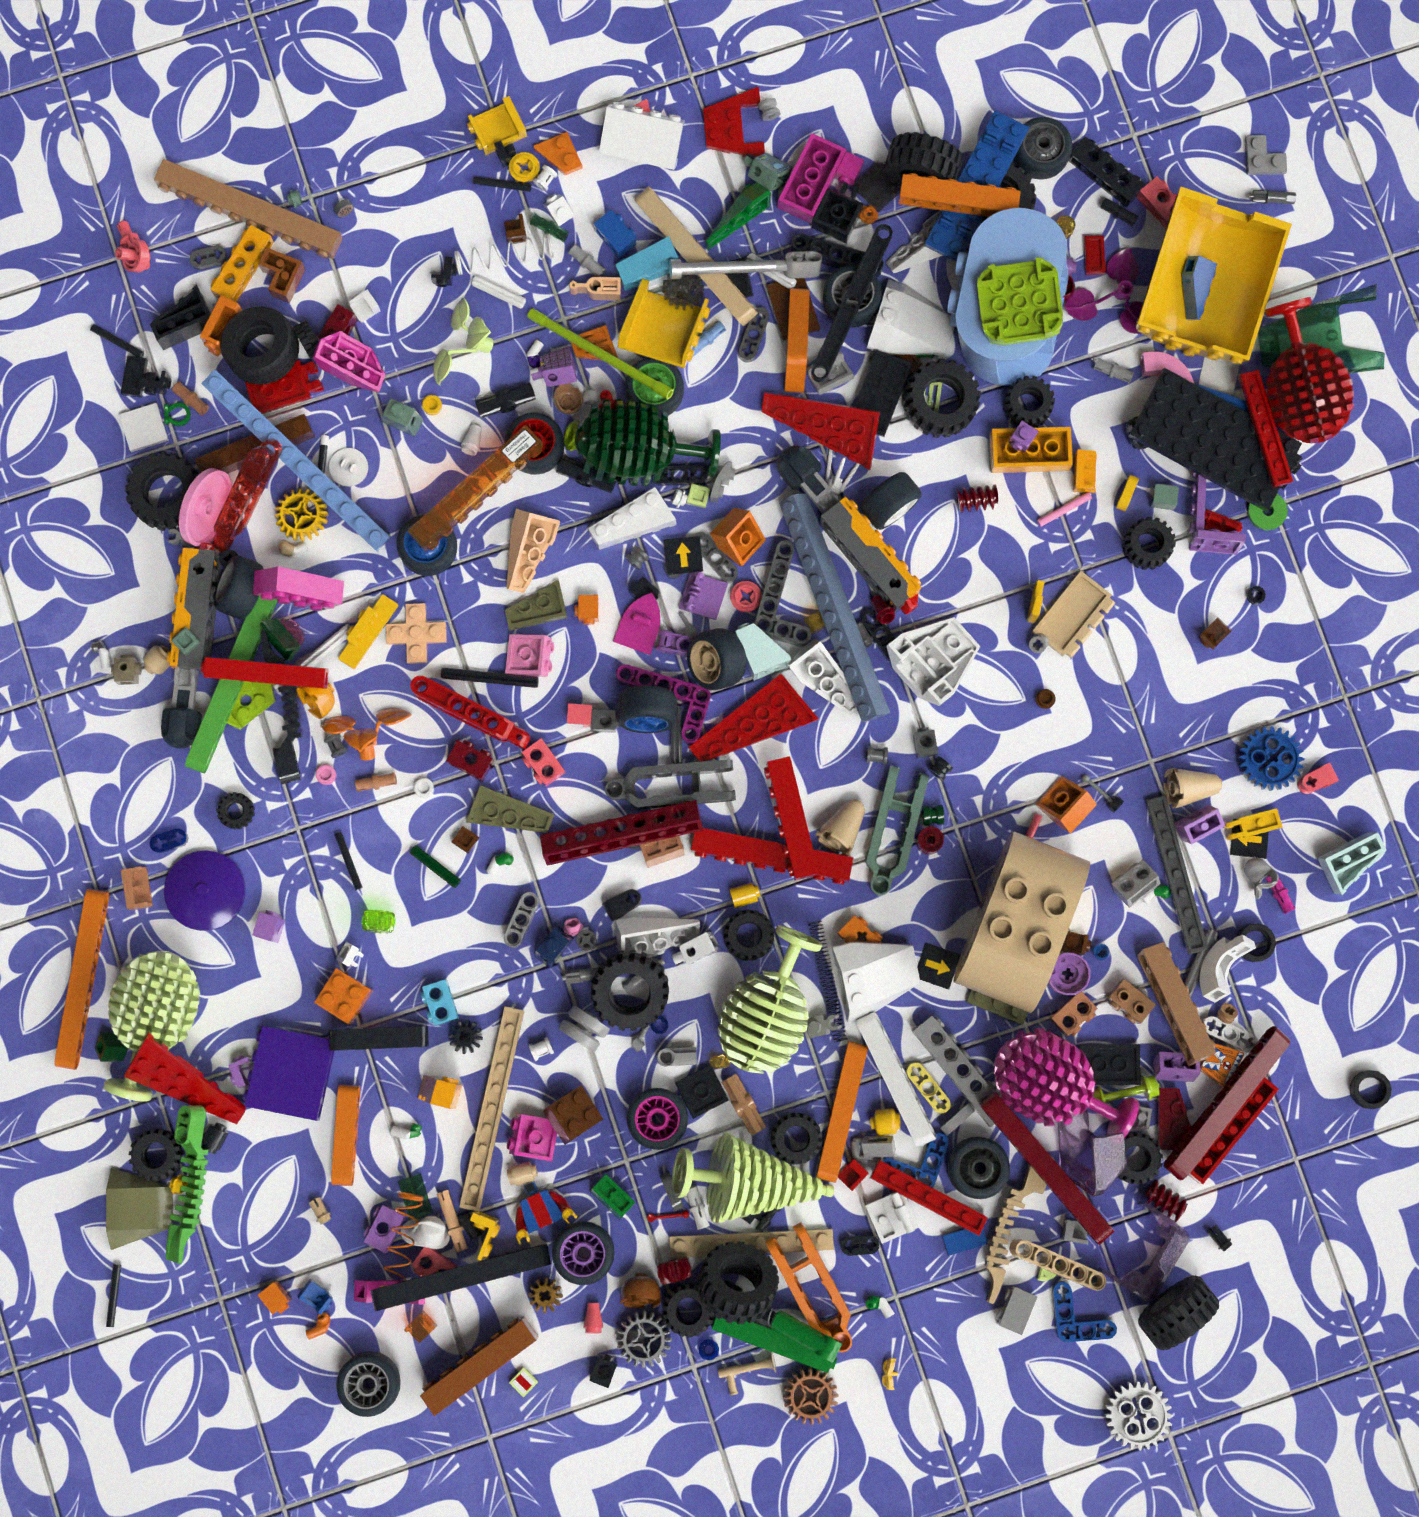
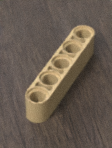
(1066, 1268)

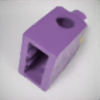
(556, 368)

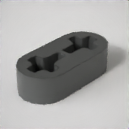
(208, 253)
(667, 1182)

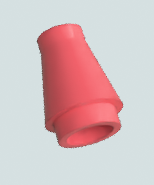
(593, 1320)

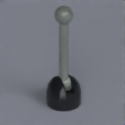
(1113, 802)

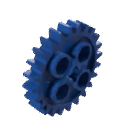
(1283, 771)

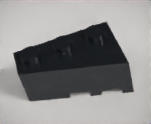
(182, 321)

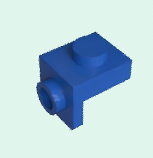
(315, 1296)

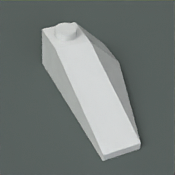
(915, 251)
(821, 674)
(654, 934)

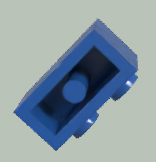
(615, 233)

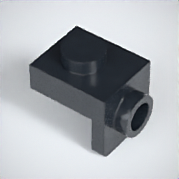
(449, 271)
(152, 387)

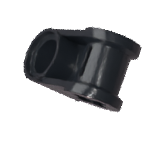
(618, 906)

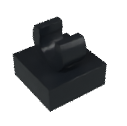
(504, 153)

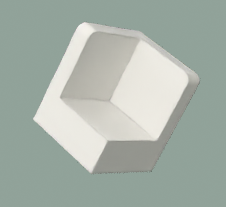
(364, 306)

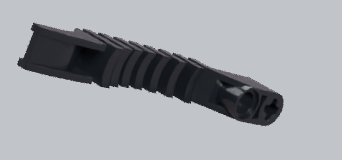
(285, 754)

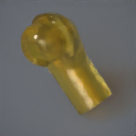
(719, 1062)

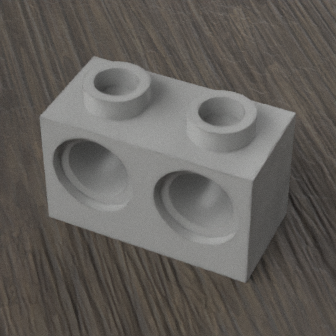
(1140, 886)

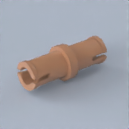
(190, 398)
(376, 782)

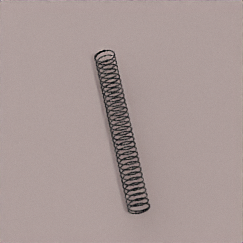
(809, 924)

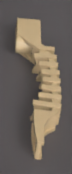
(1031, 1184)

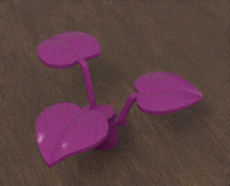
(1124, 270)

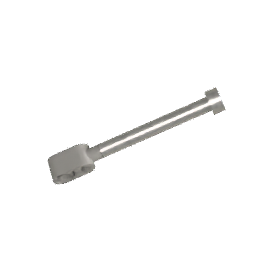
(795, 265)

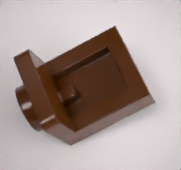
(1214, 633)

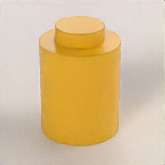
(744, 894)

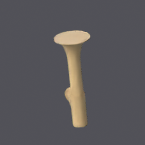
(729, 1372)

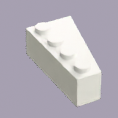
(633, 520)

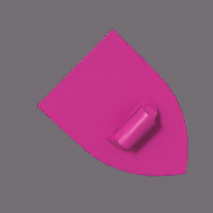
(640, 625)

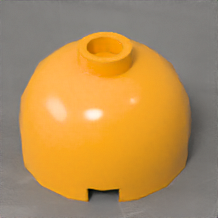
(318, 699)

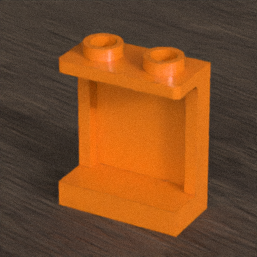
(222, 313)

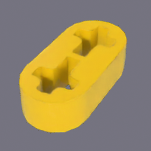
(1127, 493)

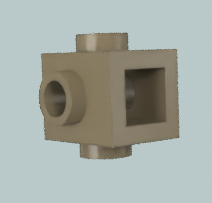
(126, 670)

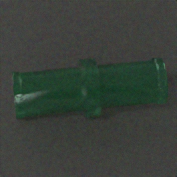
(549, 227)

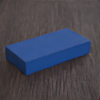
(963, 1241)

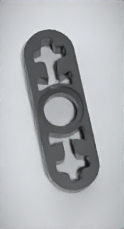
(754, 349)

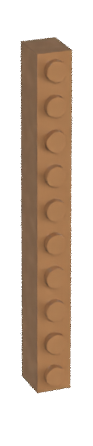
(248, 209)

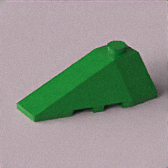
(747, 206)

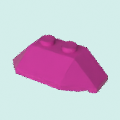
(349, 361)

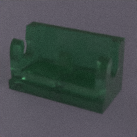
(416, 1186)

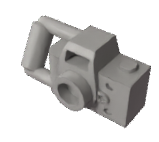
(873, 1148)

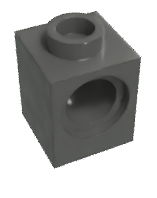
(597, 715)
(921, 751)

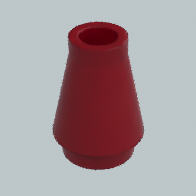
(883, 611)

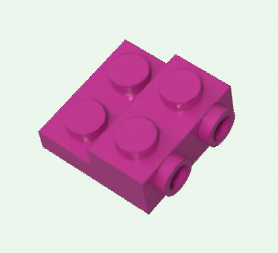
(532, 1137)

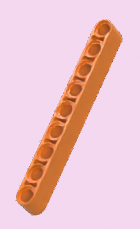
(81, 979)

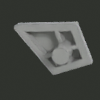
(1142, 1120)

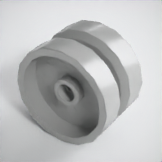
(584, 1028)

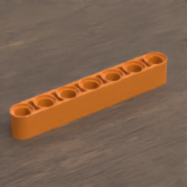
(842, 1111)

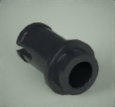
(472, 1231)
(1220, 1239)

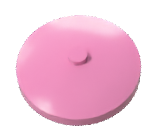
(203, 505)

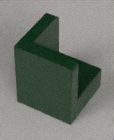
(110, 1048)

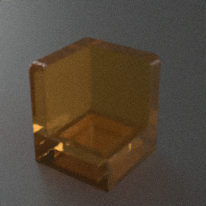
(421, 1327)

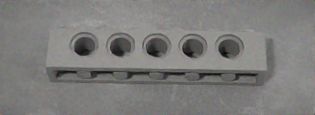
(924, 1033)

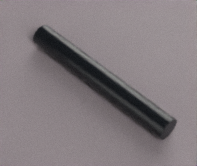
(502, 184)
(117, 341)
(348, 861)
(113, 1295)

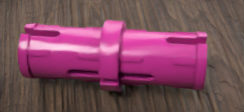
(1282, 896)

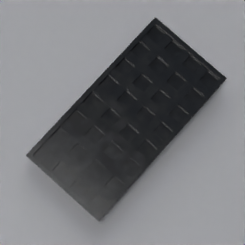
(1208, 438)

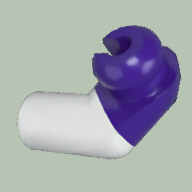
(533, 356)

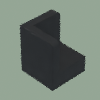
(643, 588)

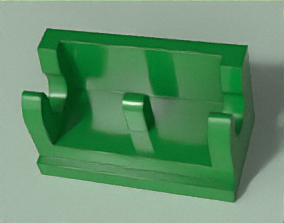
(612, 1197)

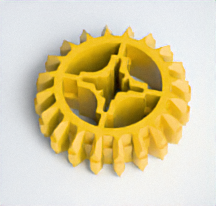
(299, 523)

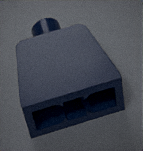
(553, 946)

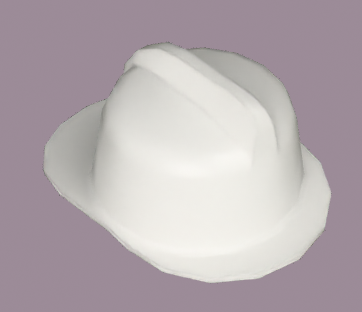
(428, 1233)

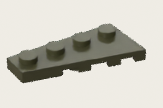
(505, 811)

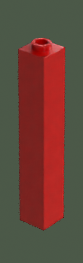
(265, 672)

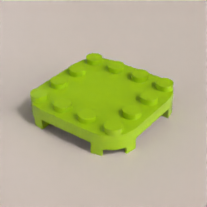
(1020, 302)

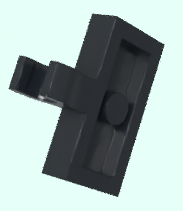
(134, 370)

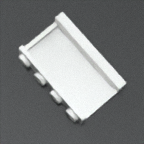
(641, 135)

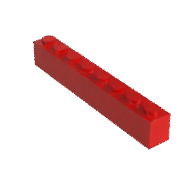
(766, 854)

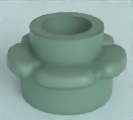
(294, 198)

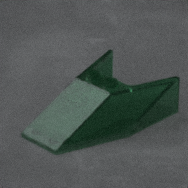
(1322, 326)

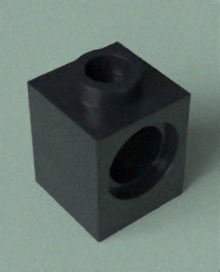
(597, 1377)

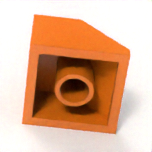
(738, 535)
(1066, 804)

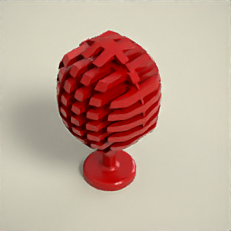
(1307, 384)

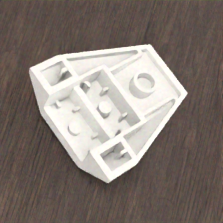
(910, 324)
(933, 659)
(874, 975)

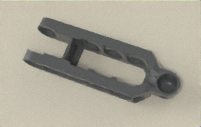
(625, 788)

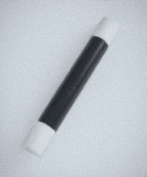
(323, 452)

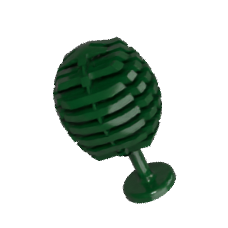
(635, 443)

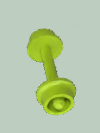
(1149, 1088)

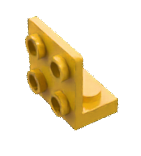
(483, 1221)

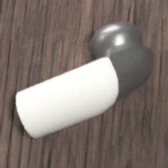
(103, 654)

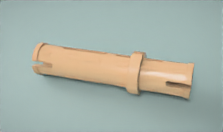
(452, 1221)

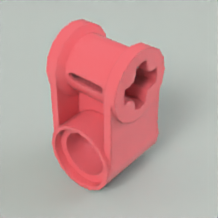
(1320, 778)

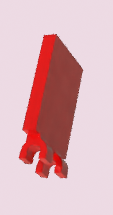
(286, 391)

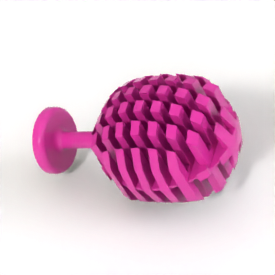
(1053, 1081)

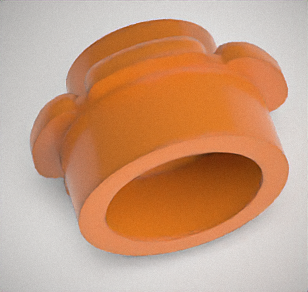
(868, 219)

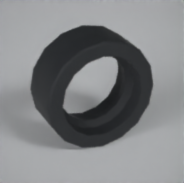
(1271, 942)
(1386, 1089)

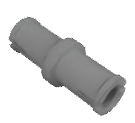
(586, 261)
(1113, 370)

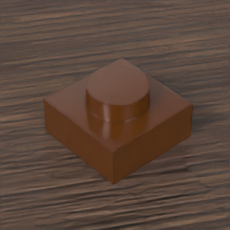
(465, 840)

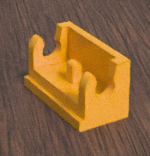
(1084, 471)

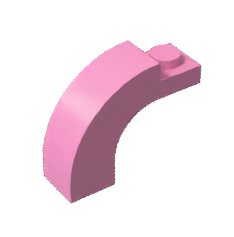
(1154, 362)

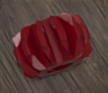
(674, 1270)

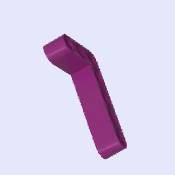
(674, 685)

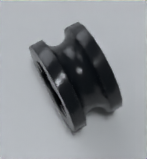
(1257, 589)

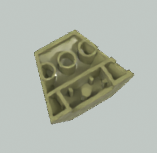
(135, 1208)

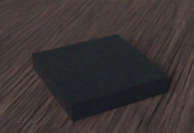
(701, 1091)

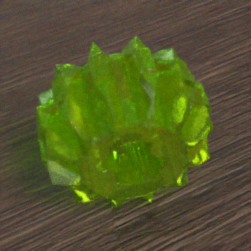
(378, 921)

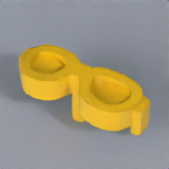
(887, 1379)

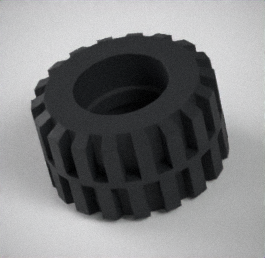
(1034, 388)
(1156, 529)
(752, 917)
(814, 1138)
(140, 1160)
(1152, 1163)
(675, 1323)

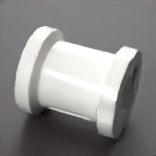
(545, 177)
(541, 1048)

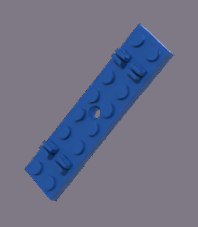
(985, 166)

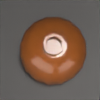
(640, 1291)

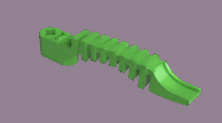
(188, 1134)

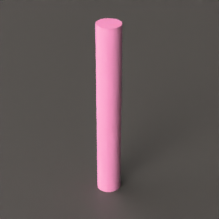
(1064, 509)

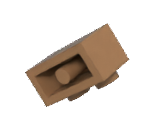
(1130, 1001)

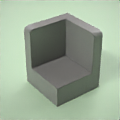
(1074, 1232)

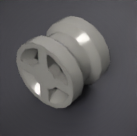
(769, 109)

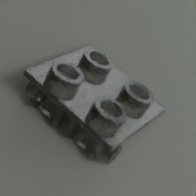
(877, 187)

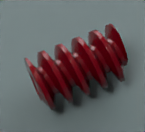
(977, 498)
(1165, 1199)

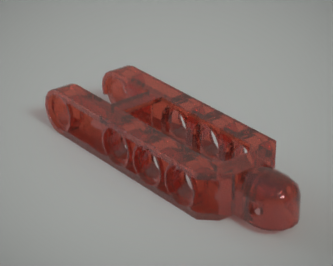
(251, 473)

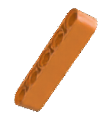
(345, 1135)

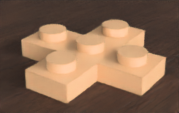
(416, 633)

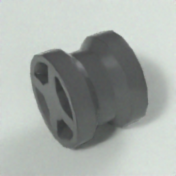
(636, 557)
(586, 940)

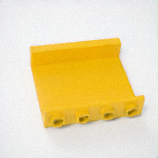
(660, 329)

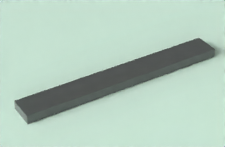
(1176, 875)

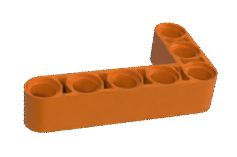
(797, 340)

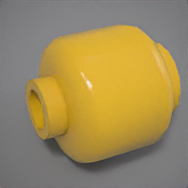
(886, 1122)

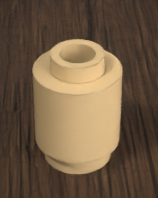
(522, 1173)

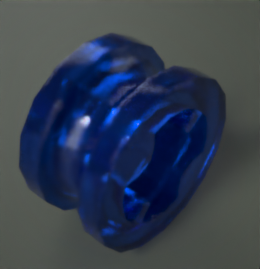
(663, 1020)

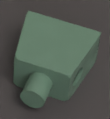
(400, 417)

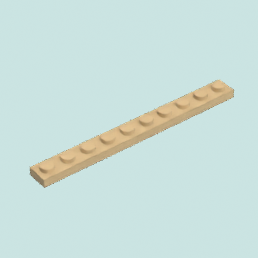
(492, 1109)

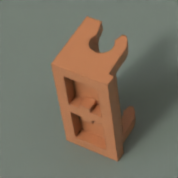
(662, 851)
(136, 888)

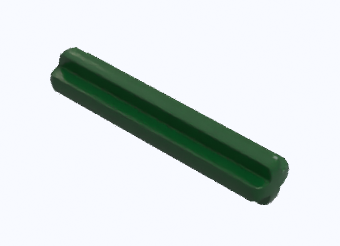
(435, 866)

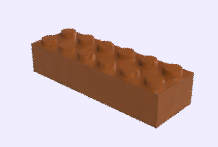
(474, 1369)

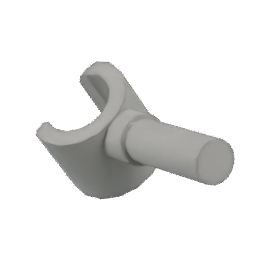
(691, 631)
(637, 1044)

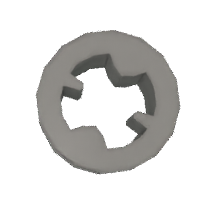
(1043, 639)

